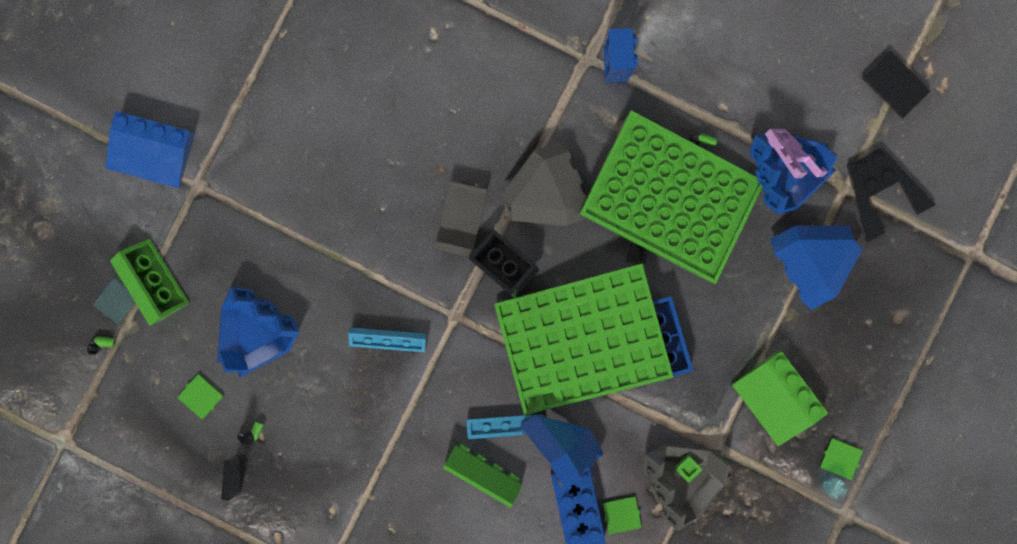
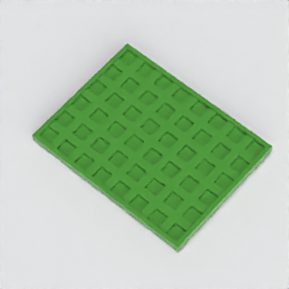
(584, 339)

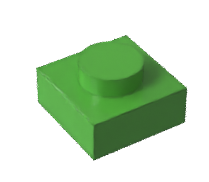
(688, 468)

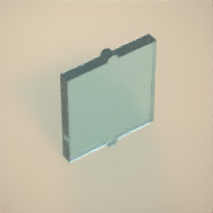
(114, 301)

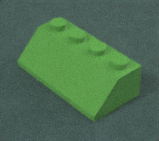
(149, 281)
(483, 475)

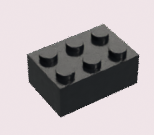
(504, 263)

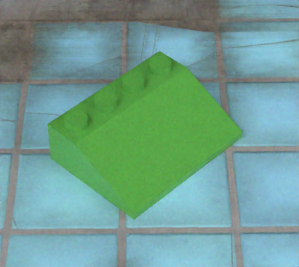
(779, 398)

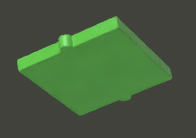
(200, 396)
(841, 459)
(622, 515)

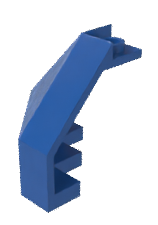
(780, 187)
(817, 260)
(252, 332)
(565, 447)

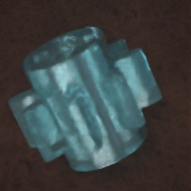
(834, 487)

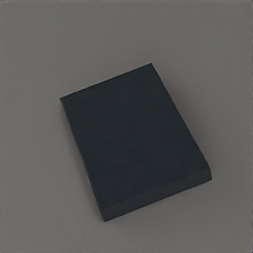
(896, 84)
(232, 477)

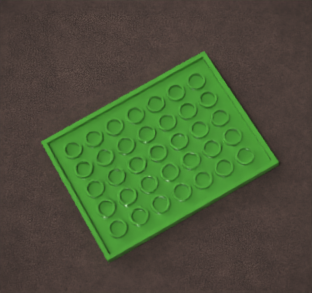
(671, 197)

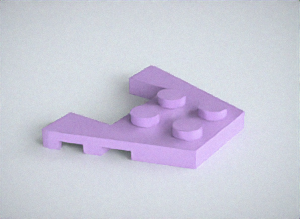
(791, 153)

